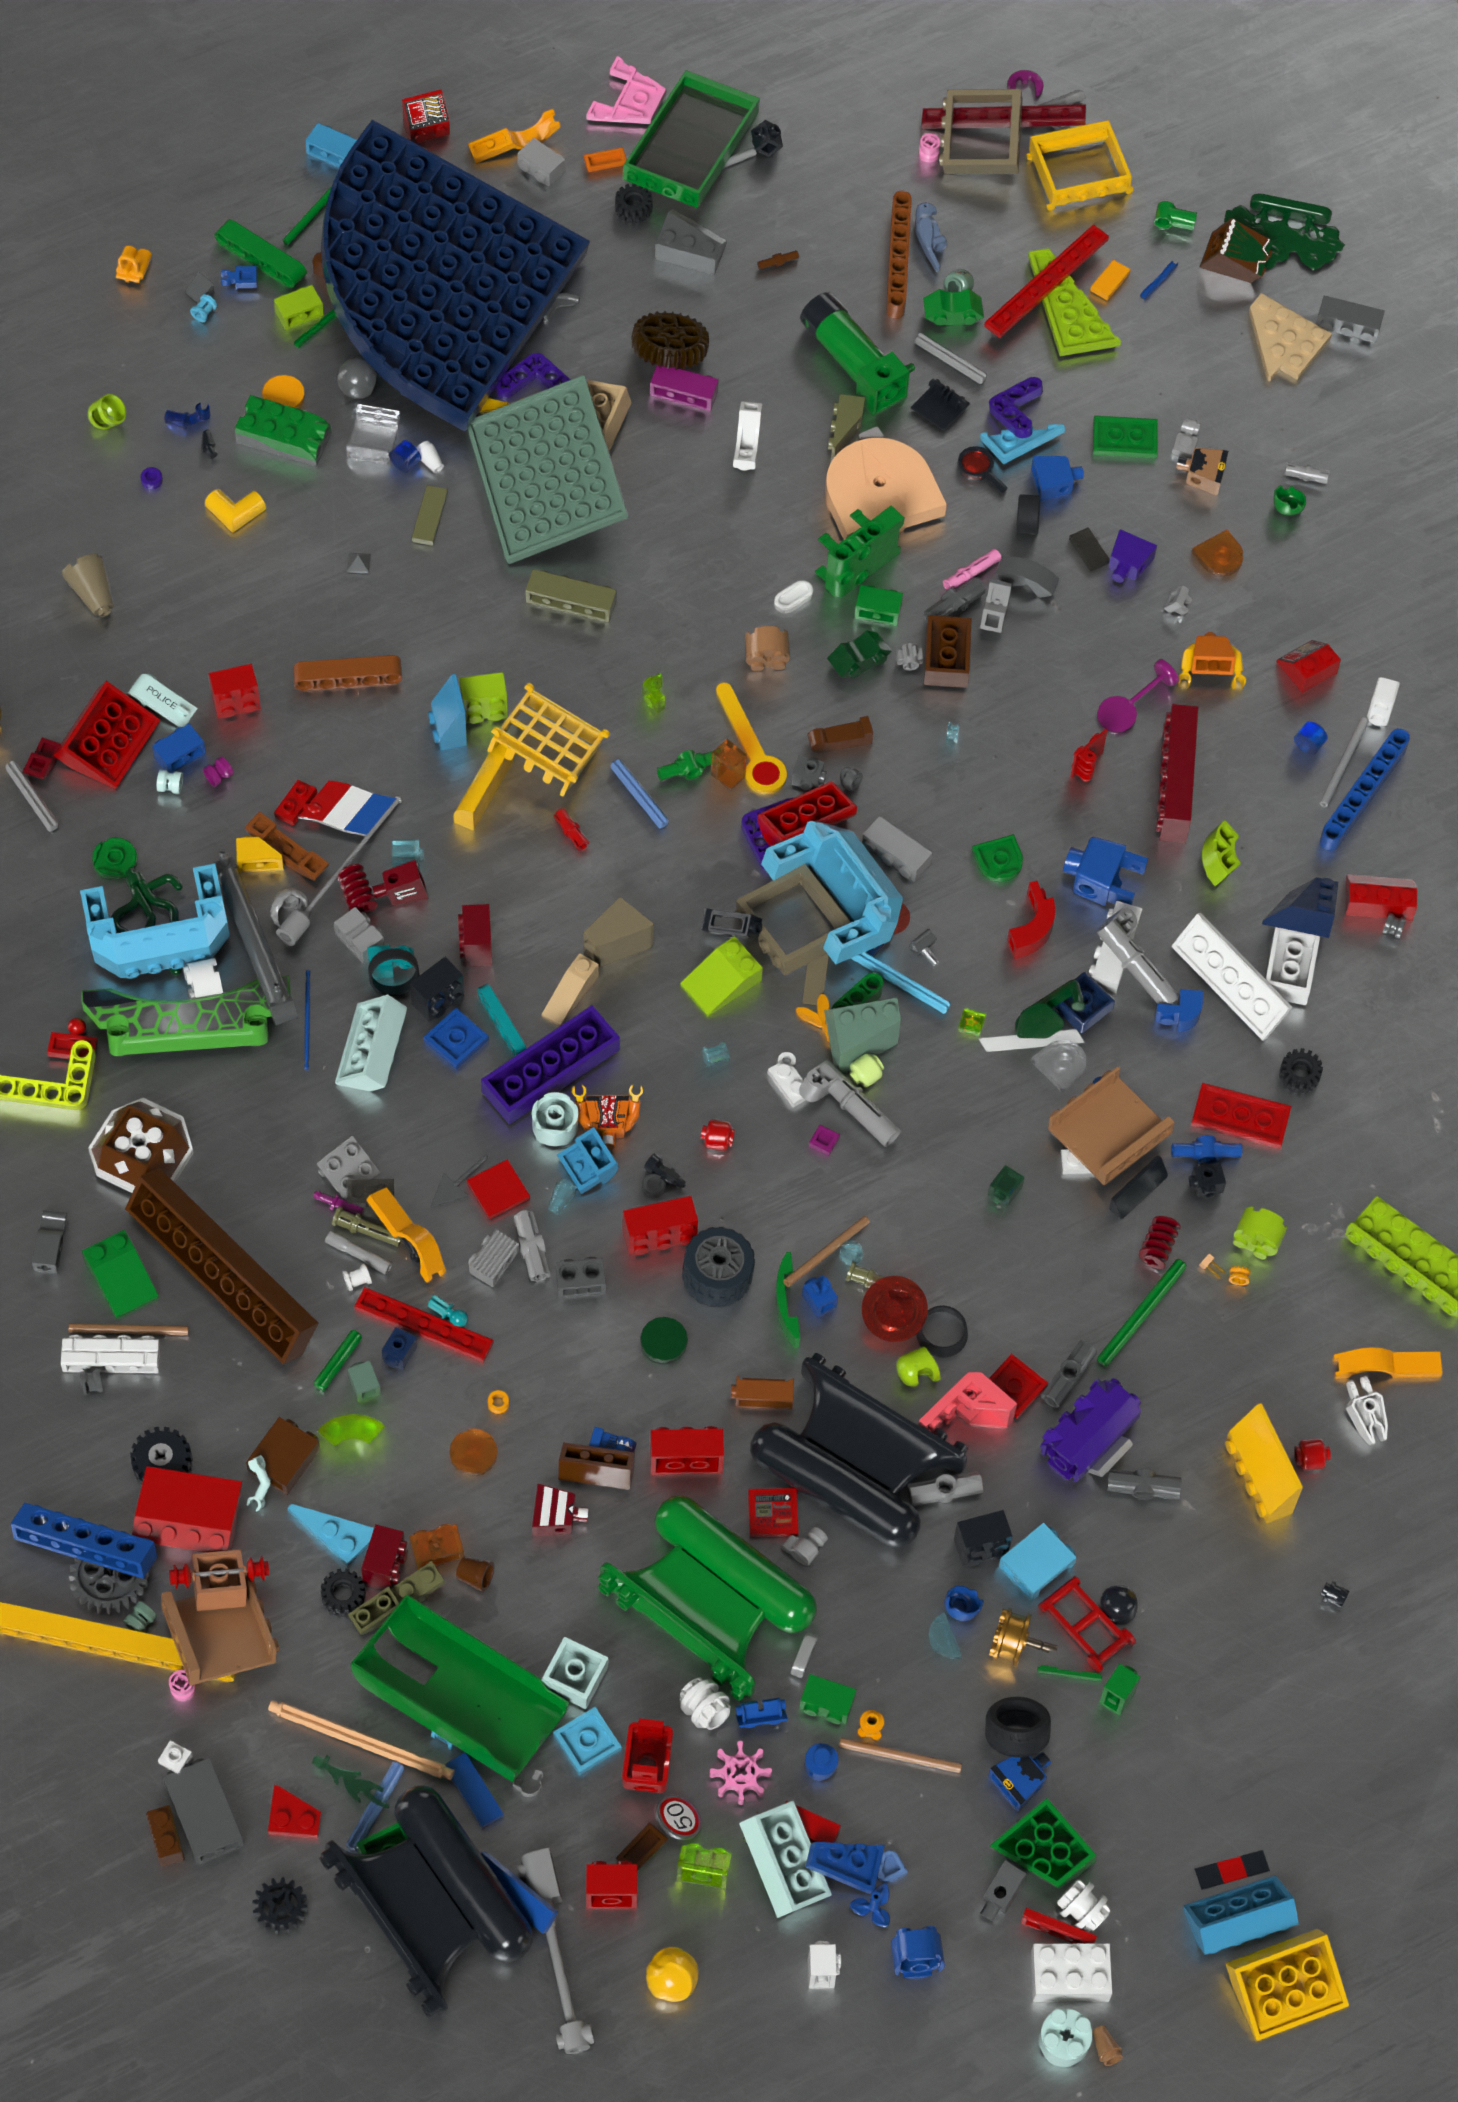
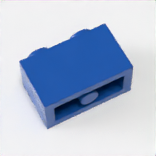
(179, 748)

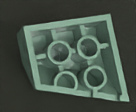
(862, 1030)

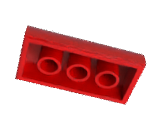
(790, 818)

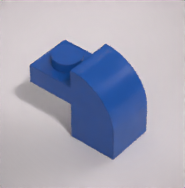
(1184, 1014)

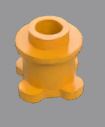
(869, 1730)

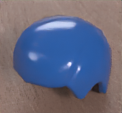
(963, 1603)

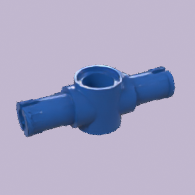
(1206, 1149)

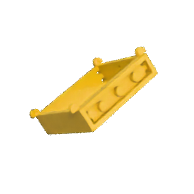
(1076, 137)

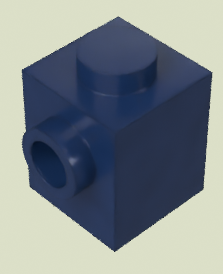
(399, 1348)

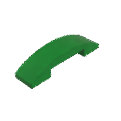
(788, 1324)

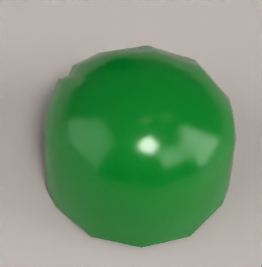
(1289, 501)

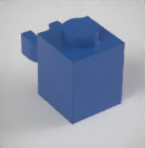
(819, 1295)

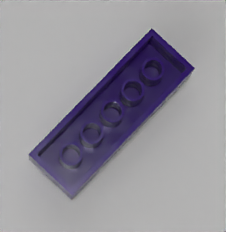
(550, 1064)

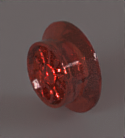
(894, 1308)

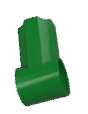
(1168, 215)

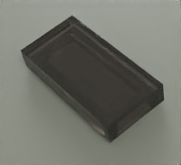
(1089, 549)

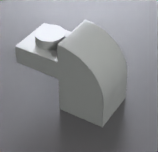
(996, 606)

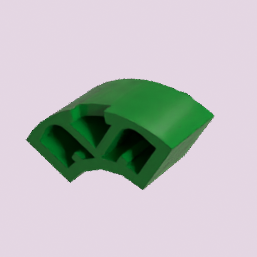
(953, 307)

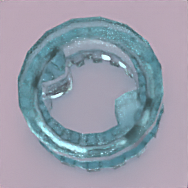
(952, 732)

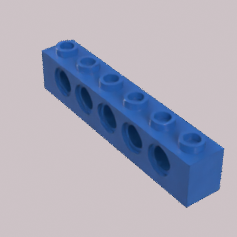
(84, 1540)

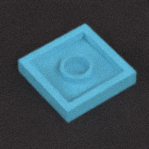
(587, 1740)

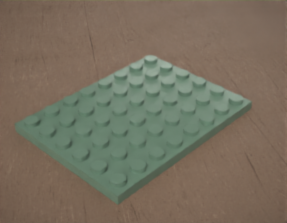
(547, 469)

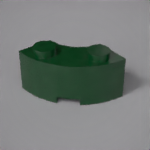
(859, 655)

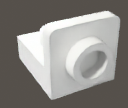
(175, 1757)

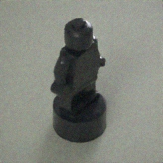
(655, 1165)

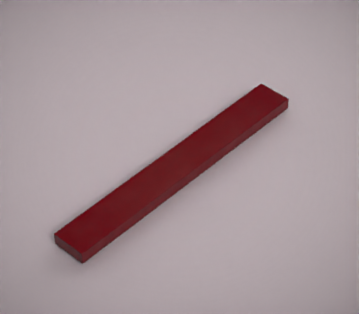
(1001, 116)

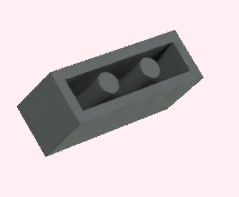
(1350, 318)

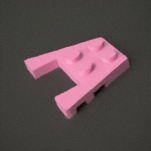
(637, 101)

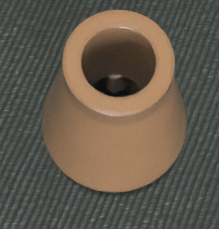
(1107, 2047)

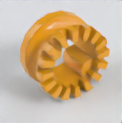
(1239, 1275)
(501, 1409)

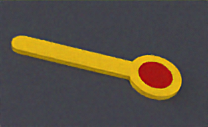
(763, 772)

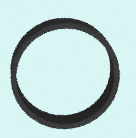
(388, 955)

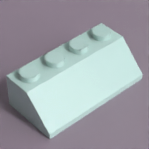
(371, 1044)
(781, 1854)

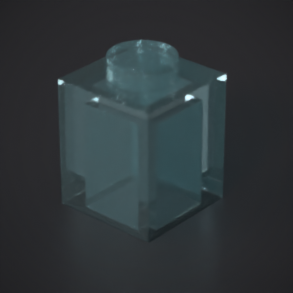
(406, 851)

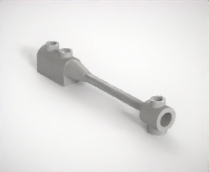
(542, 1878)

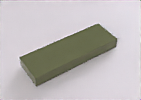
(429, 515)

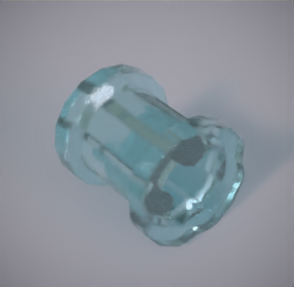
(715, 1054)

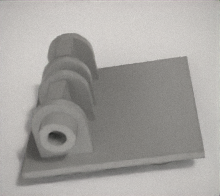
(346, 1163)

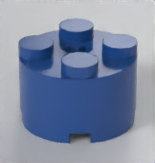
(917, 1952)

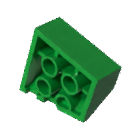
(1046, 1846)

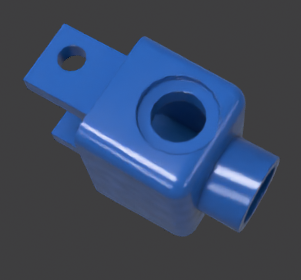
(1098, 870)

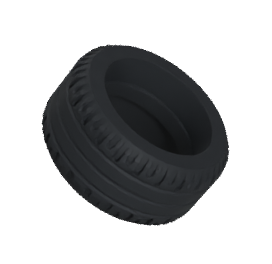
(1014, 1741)

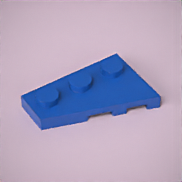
(847, 1863)

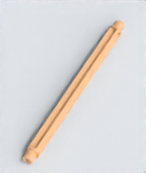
(360, 1739)

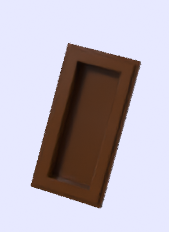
(643, 1846)

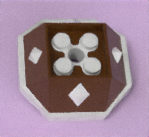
(165, 1145)

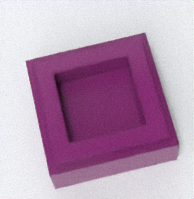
(824, 1140)

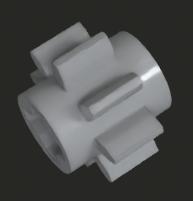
(909, 656)

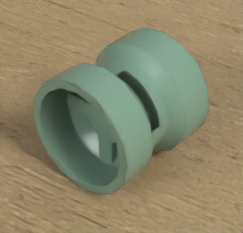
(140, 1617)

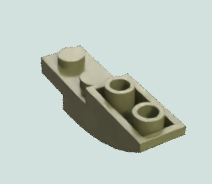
(378, 1608)

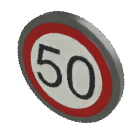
(678, 1817)

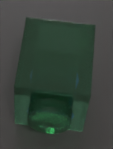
(1005, 1186)

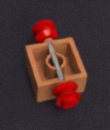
(219, 1578)

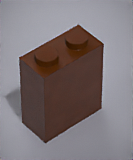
(286, 1453)

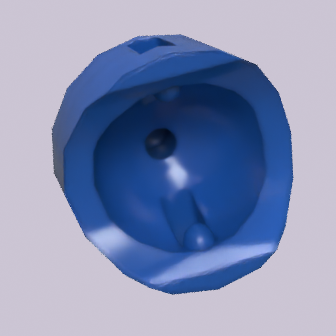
(821, 1761)

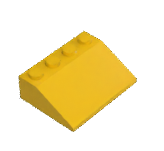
(1264, 1465)
(1287, 1984)

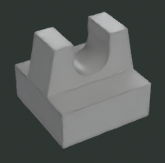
(1177, 599)

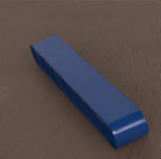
(1363, 797)

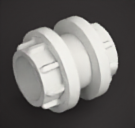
(705, 1703)
(1083, 1906)

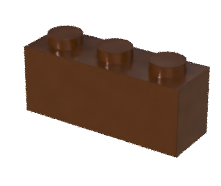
(596, 1466)

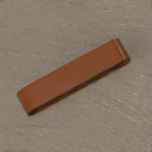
(347, 673)

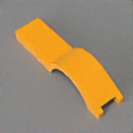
(506, 140)
(401, 1225)
(1384, 1360)

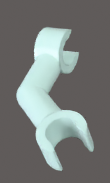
(258, 1465)

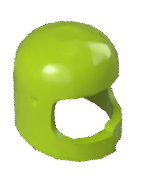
(110, 405)
(917, 1363)

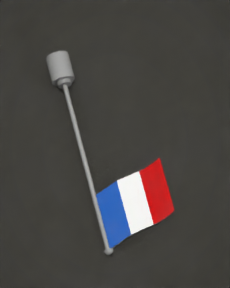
(349, 811)

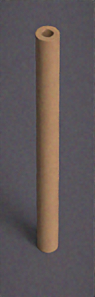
(826, 1251)
(128, 1329)
(900, 1755)

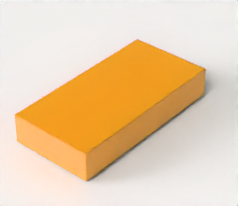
(1110, 280)

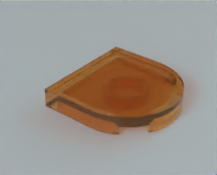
(1220, 554)

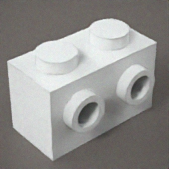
(823, 1965)

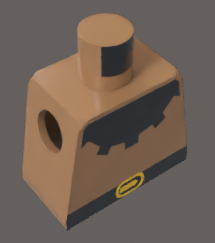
(1204, 468)

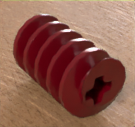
(357, 888)
(1158, 1241)

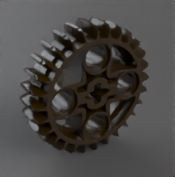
(670, 340)

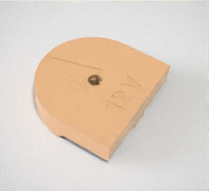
(881, 475)

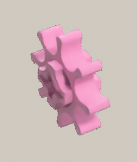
(739, 1763)

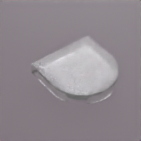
(1061, 1063)

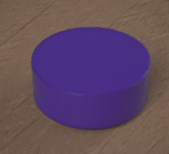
(151, 478)

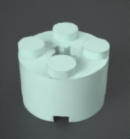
(555, 1119)
(1079, 2037)

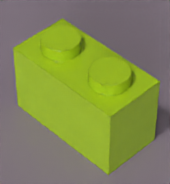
(298, 307)

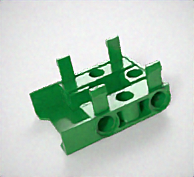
(861, 552)

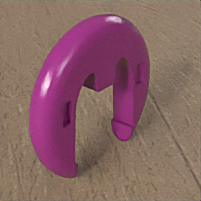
(1024, 76)

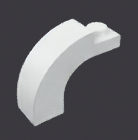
(747, 436)

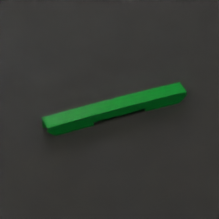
(313, 330)
(1073, 1674)

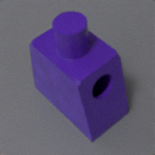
(1130, 556)

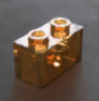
(449, 1544)

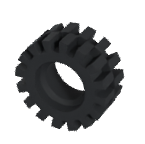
(633, 212)
(1306, 1060)
(342, 1578)

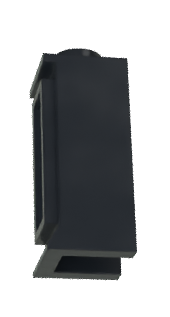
(750, 927)

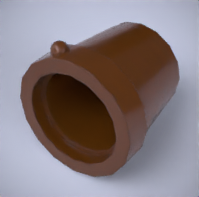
(475, 1572)

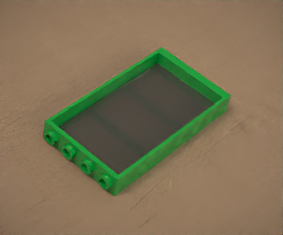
(691, 139)

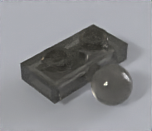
(359, 1191)

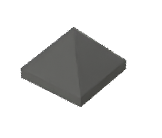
(358, 563)

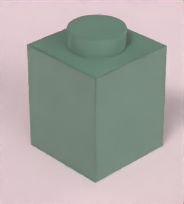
(363, 1381)

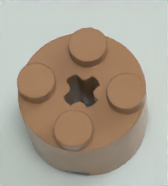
(767, 648)

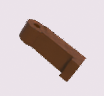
(841, 736)

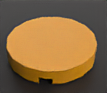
(284, 390)

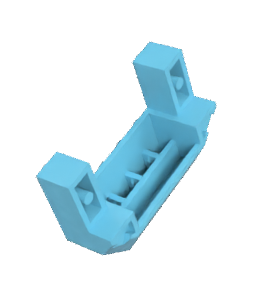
(852, 880)
(161, 945)

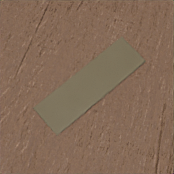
(815, 980)

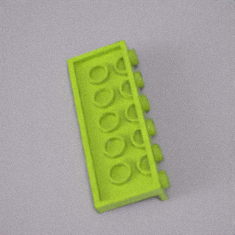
(1408, 1252)

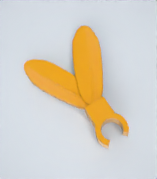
(812, 1017)

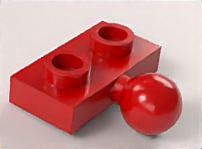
(296, 801)
(61, 1044)

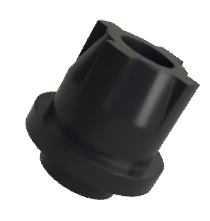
(1334, 1594)

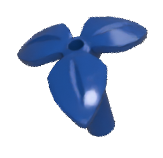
(878, 1897)

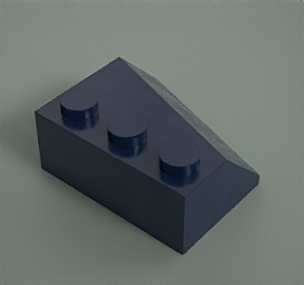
(1307, 908)

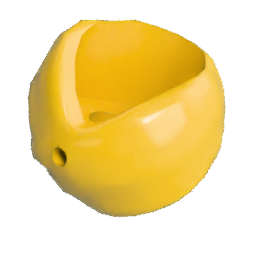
(672, 1974)

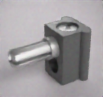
(921, 946)

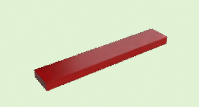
(423, 1324)

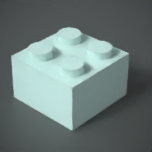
(575, 1672)

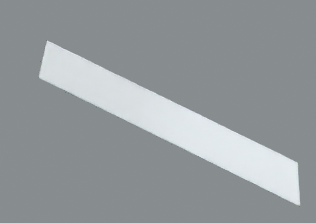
(1014, 1042)

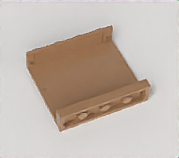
(1108, 1127)
(220, 1639)

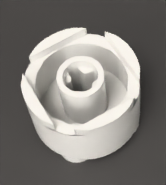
(203, 979)

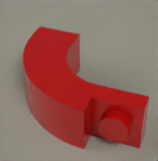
(1032, 936)

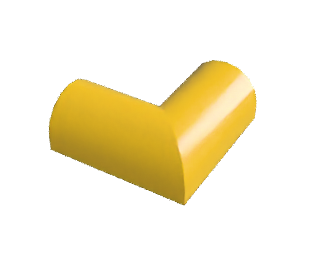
(234, 514)

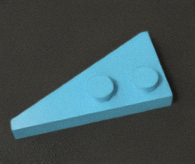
(1008, 446)
(340, 1536)

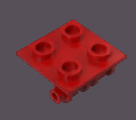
(1086, 756)

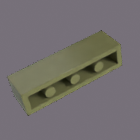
(570, 595)

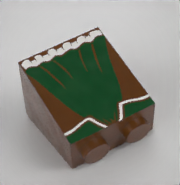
(1237, 252)

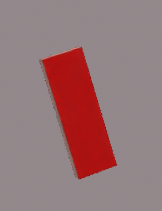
(1056, 1928)

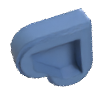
(891, 1867)

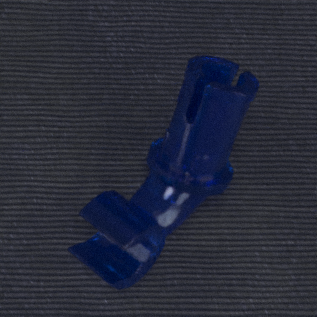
(186, 419)

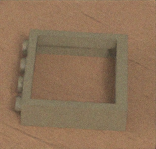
(982, 166)
(819, 895)

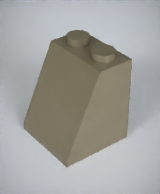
(617, 934)

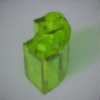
(349, 1427)

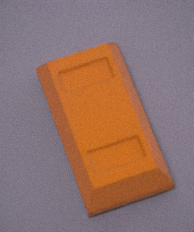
(605, 160)

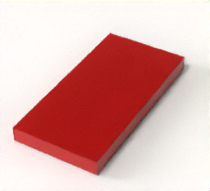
(1241, 1115)

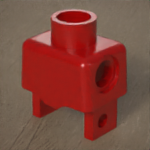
(649, 1741)

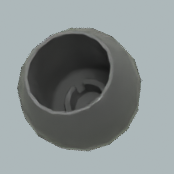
(356, 378)

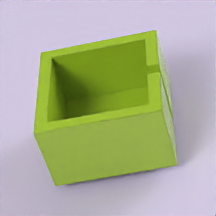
(484, 697)

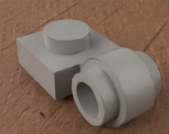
(1186, 442)

